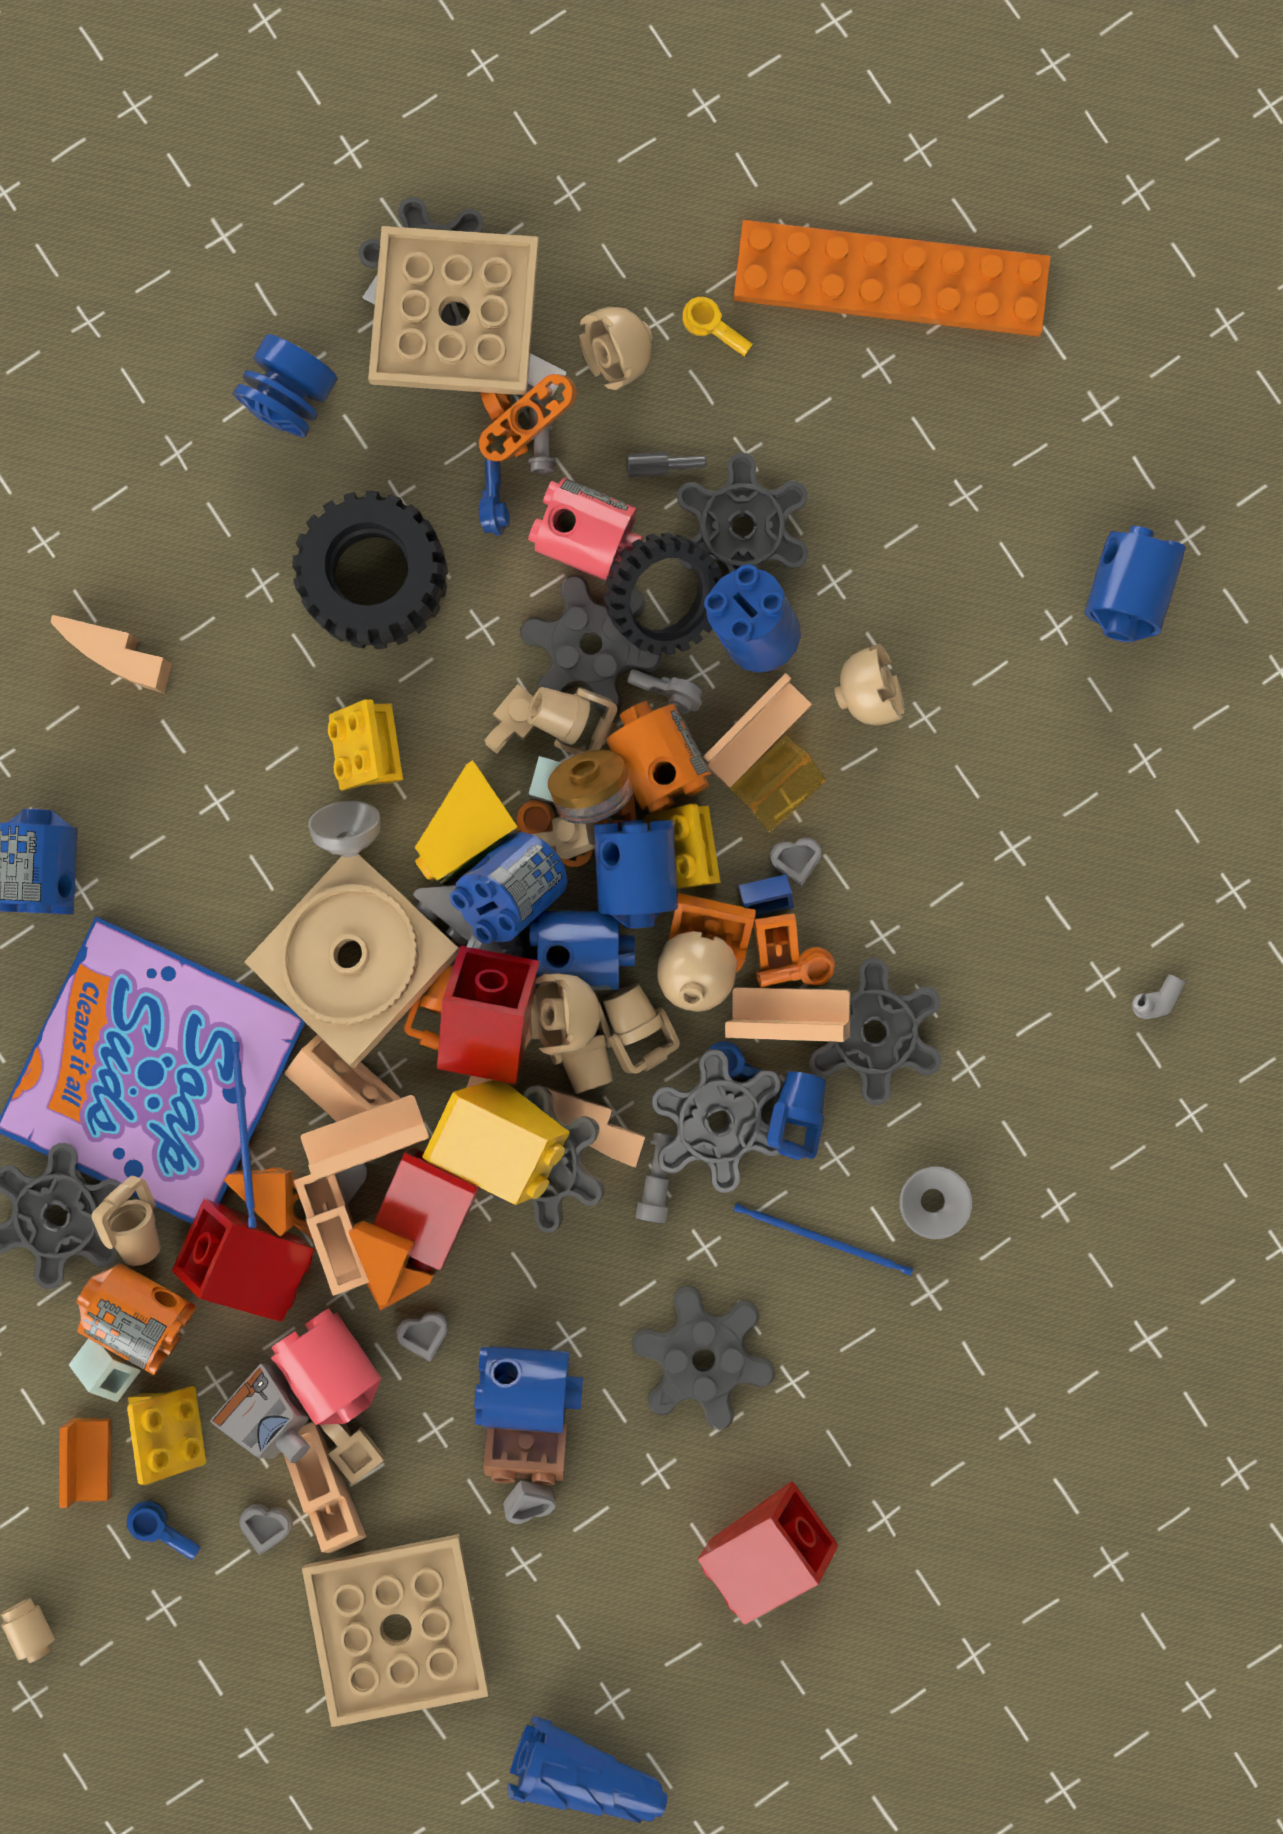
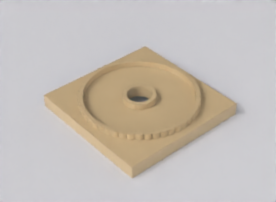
(427, 271)
(397, 965)
(379, 1676)

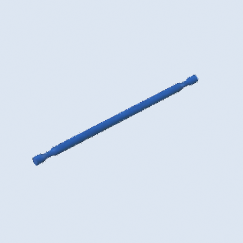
(243, 1135)
(822, 1239)

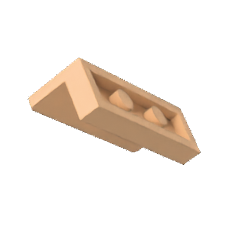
(756, 731)
(789, 1014)
(335, 1084)
(364, 1137)

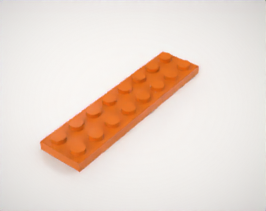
(892, 278)

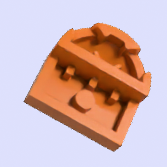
(717, 919)

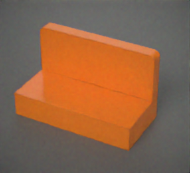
(85, 1460)

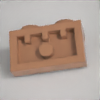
(525, 1455)

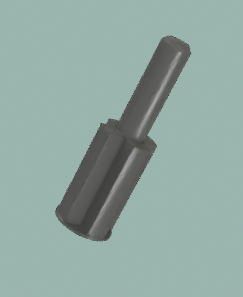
(659, 464)

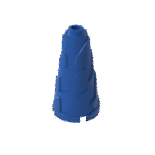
(571, 1774)

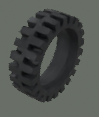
(626, 576)

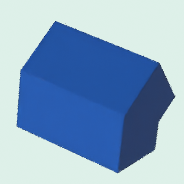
(767, 895)

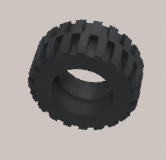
(338, 530)

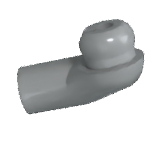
(1158, 1003)

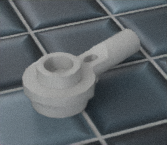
(678, 691)

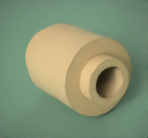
(27, 1630)

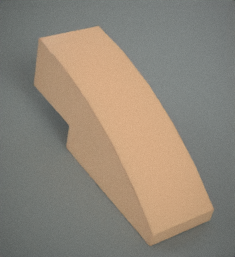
(116, 653)
(612, 1140)
(329, 1226)
(325, 1494)

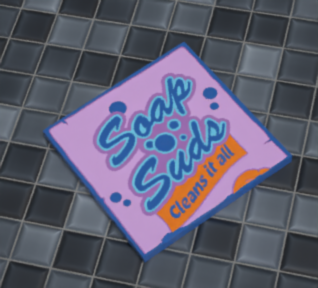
(144, 1069)

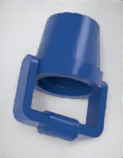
(800, 1105)

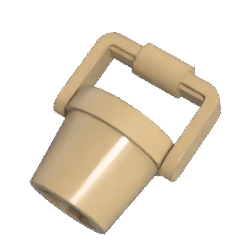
(566, 717)
(633, 1020)
(589, 1065)
(130, 1223)

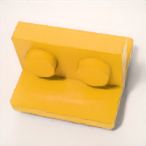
(365, 745)
(693, 844)
(165, 1433)

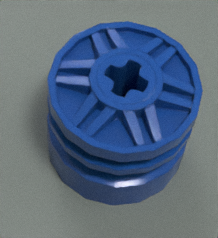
(288, 381)

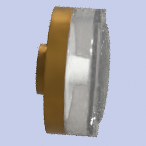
(590, 786)

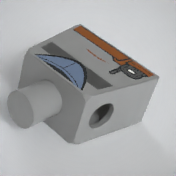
(265, 1416)

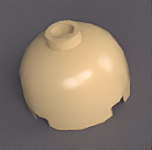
(616, 345)
(870, 688)
(696, 971)
(564, 1013)

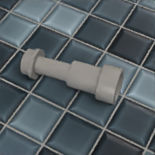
(541, 462)
(656, 1186)

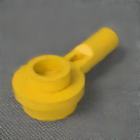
(703, 317)

